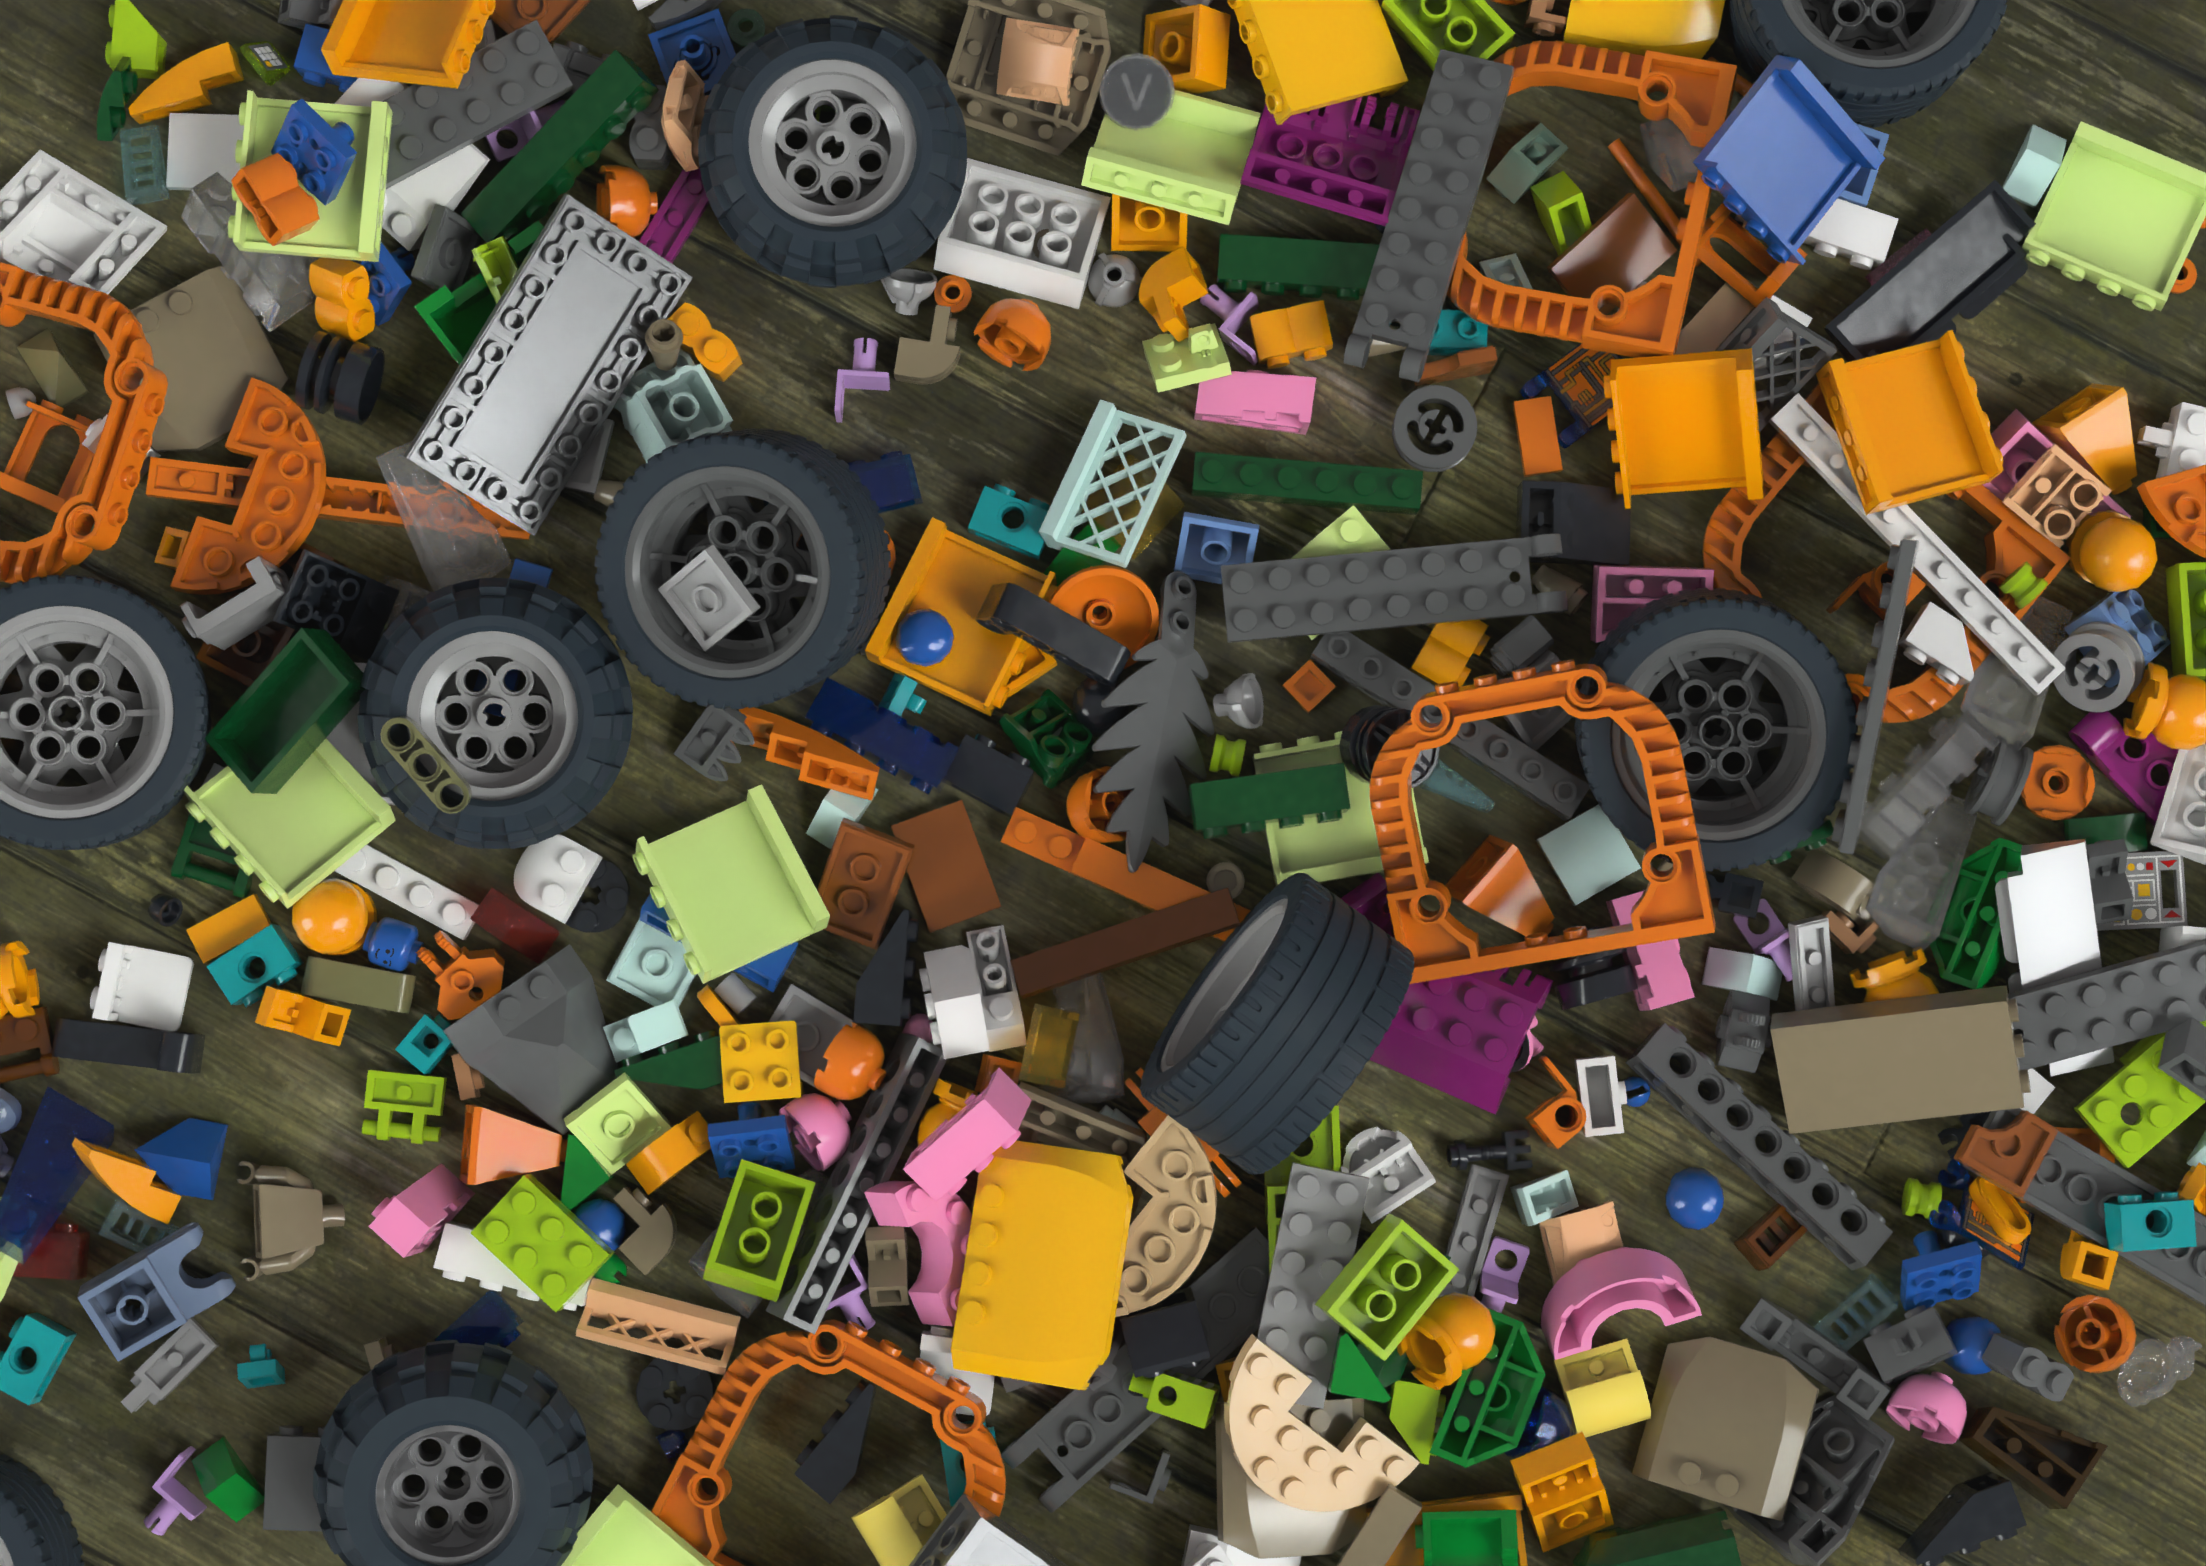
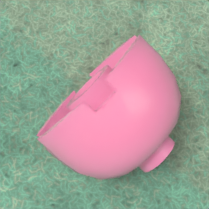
(819, 1128)
(1930, 1405)

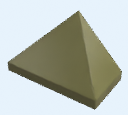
(52, 369)

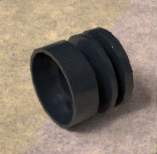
(340, 377)
(1366, 735)
(1593, 978)

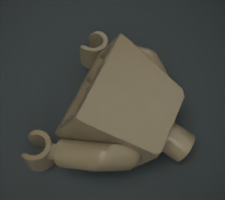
(286, 1218)

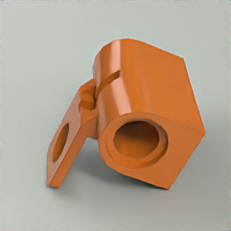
(1871, 588)
(1543, 1117)

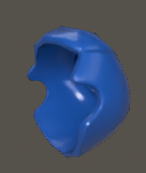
(924, 637)
(1694, 1198)
(604, 1220)
(1971, 1339)

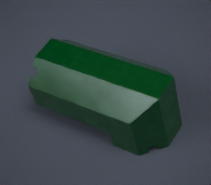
(1676, 1541)

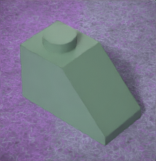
(1526, 163)

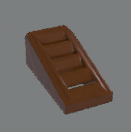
(1754, 1253)

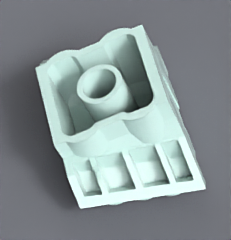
(671, 406)

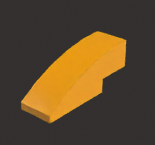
(187, 84)
(129, 1180)

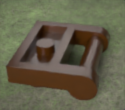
(24, 1035)

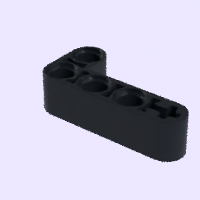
(1019, 612)
(128, 1045)

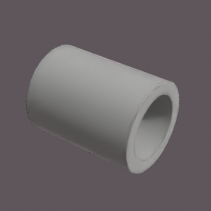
(735, 993)

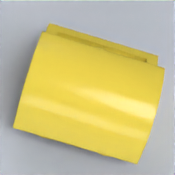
(1603, 1388)
(900, 1522)

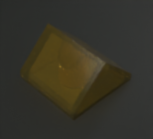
(1164, 511)
(1049, 1046)

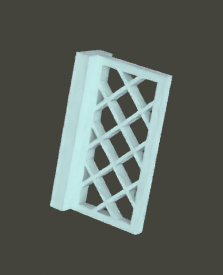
(1081, 482)

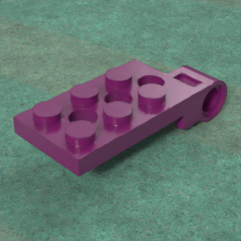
(2103, 742)

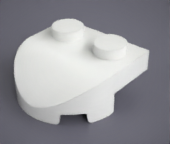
(555, 875)
(1392, 1169)

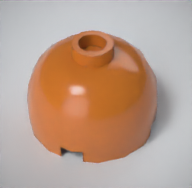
(625, 199)
(1014, 332)
(1092, 811)
(852, 1064)
(2095, 1334)

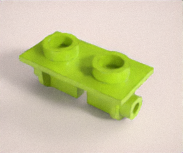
(496, 265)

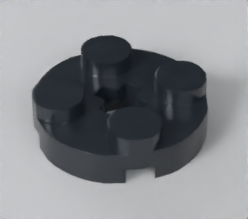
(612, 904)
(662, 1410)

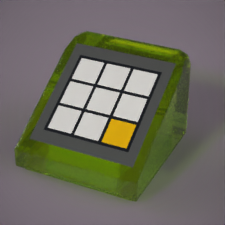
(265, 61)

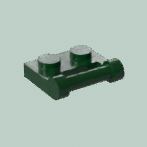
(199, 840)

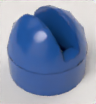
(1633, 1083)

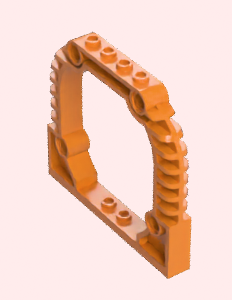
(1653, 314)
(125, 432)
(2007, 547)
(1442, 947)
(697, 1514)

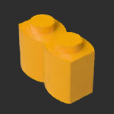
(342, 297)
(1291, 333)
(709, 345)
(1448, 651)

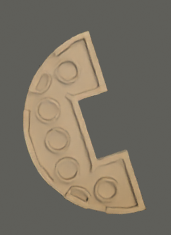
(1177, 1221)
(1288, 1455)

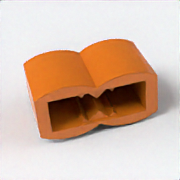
(275, 199)

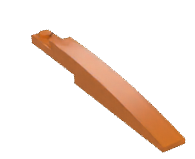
(342, 501)
(1101, 865)

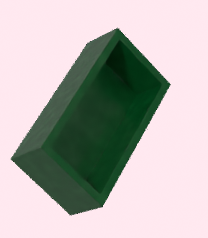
(287, 711)
(1269, 798)

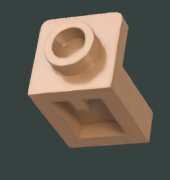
(1541, 22)
(1843, 936)
(468, 1079)

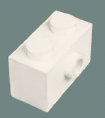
(1600, 1095)

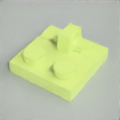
(1189, 361)
(617, 1123)

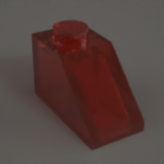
(515, 925)
(58, 1255)

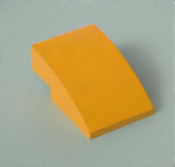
(1562, 1491)

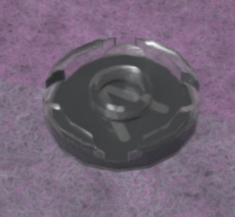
(1136, 91)

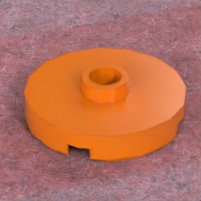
(2075, 782)

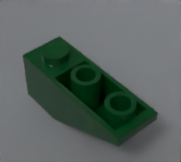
(688, 1066)

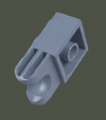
(161, 1286)

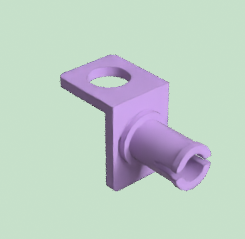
(524, 129)
(1234, 317)
(861, 376)
(1773, 941)
(1501, 1284)
(849, 1298)
(175, 1498)

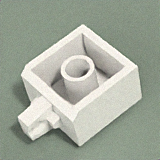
(2180, 441)
(954, 1002)

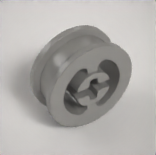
(2111, 651)

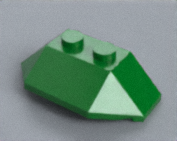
(1971, 939)
(1492, 1398)

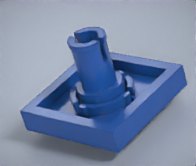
(693, 42)
(316, 150)
(388, 281)
(751, 1139)
(1939, 1273)

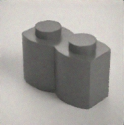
(647, 136)
(1520, 646)
(2027, 1367)

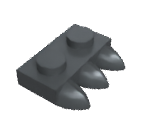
(712, 740)

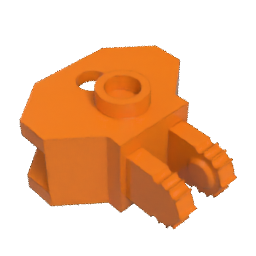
(461, 974)

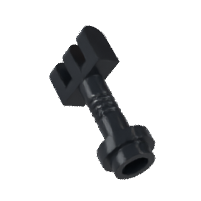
(1459, 1155)

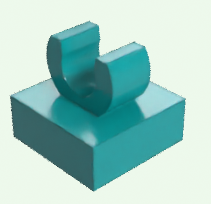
(900, 696)
(261, 1370)

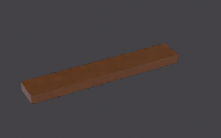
(1125, 943)

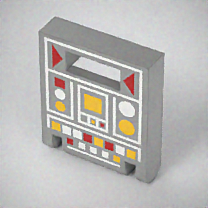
(2144, 878)

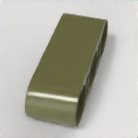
(421, 744)
(358, 984)

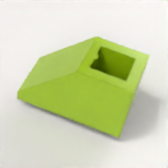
(135, 39)
(1414, 1414)

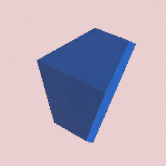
(188, 1156)

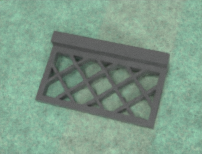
(1759, 333)

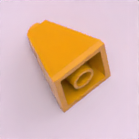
(2095, 433)

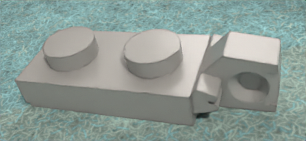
(170, 1365)

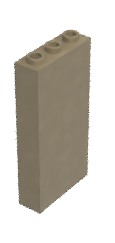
(1899, 1059)

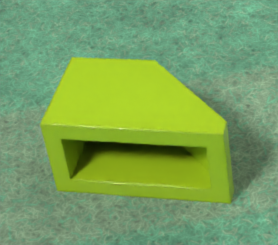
(1561, 210)

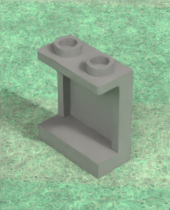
(243, 612)

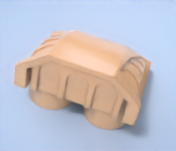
(1036, 61)
(684, 114)
(2056, 495)
(1579, 1237)

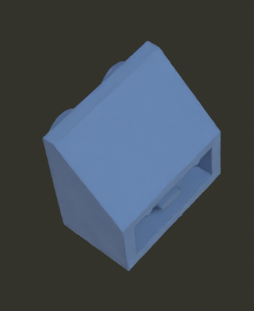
(2128, 612)

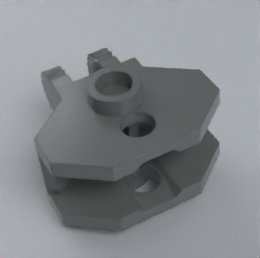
(1743, 1031)

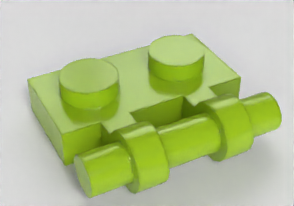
(404, 1093)

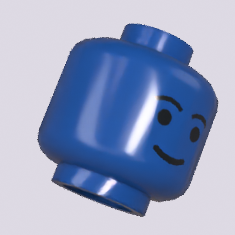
(392, 944)

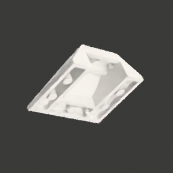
(71, 226)

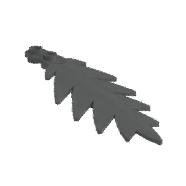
(1158, 728)

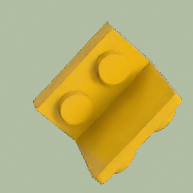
(760, 1061)

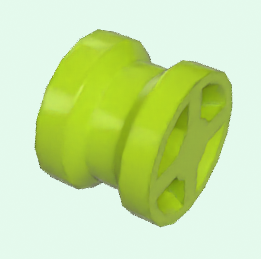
(2023, 585)
(1227, 755)
(1920, 1197)

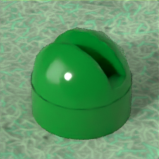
(609, 1269)

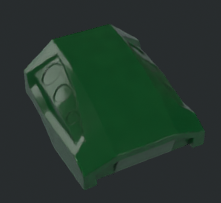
(1049, 738)

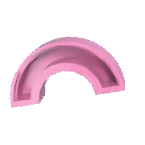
(943, 1239)
(1608, 1285)

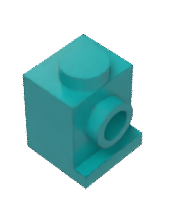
(414, 1044)

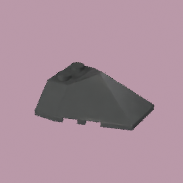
(541, 1039)
(1830, 1485)

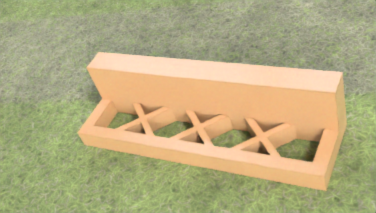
(661, 1320)

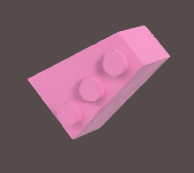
(1258, 401)
(1624, 588)
(1656, 965)
(969, 1138)
(420, 1211)

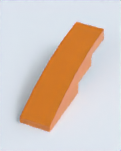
(814, 754)

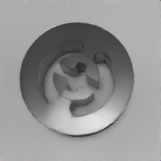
(1408, 414)
(1998, 781)

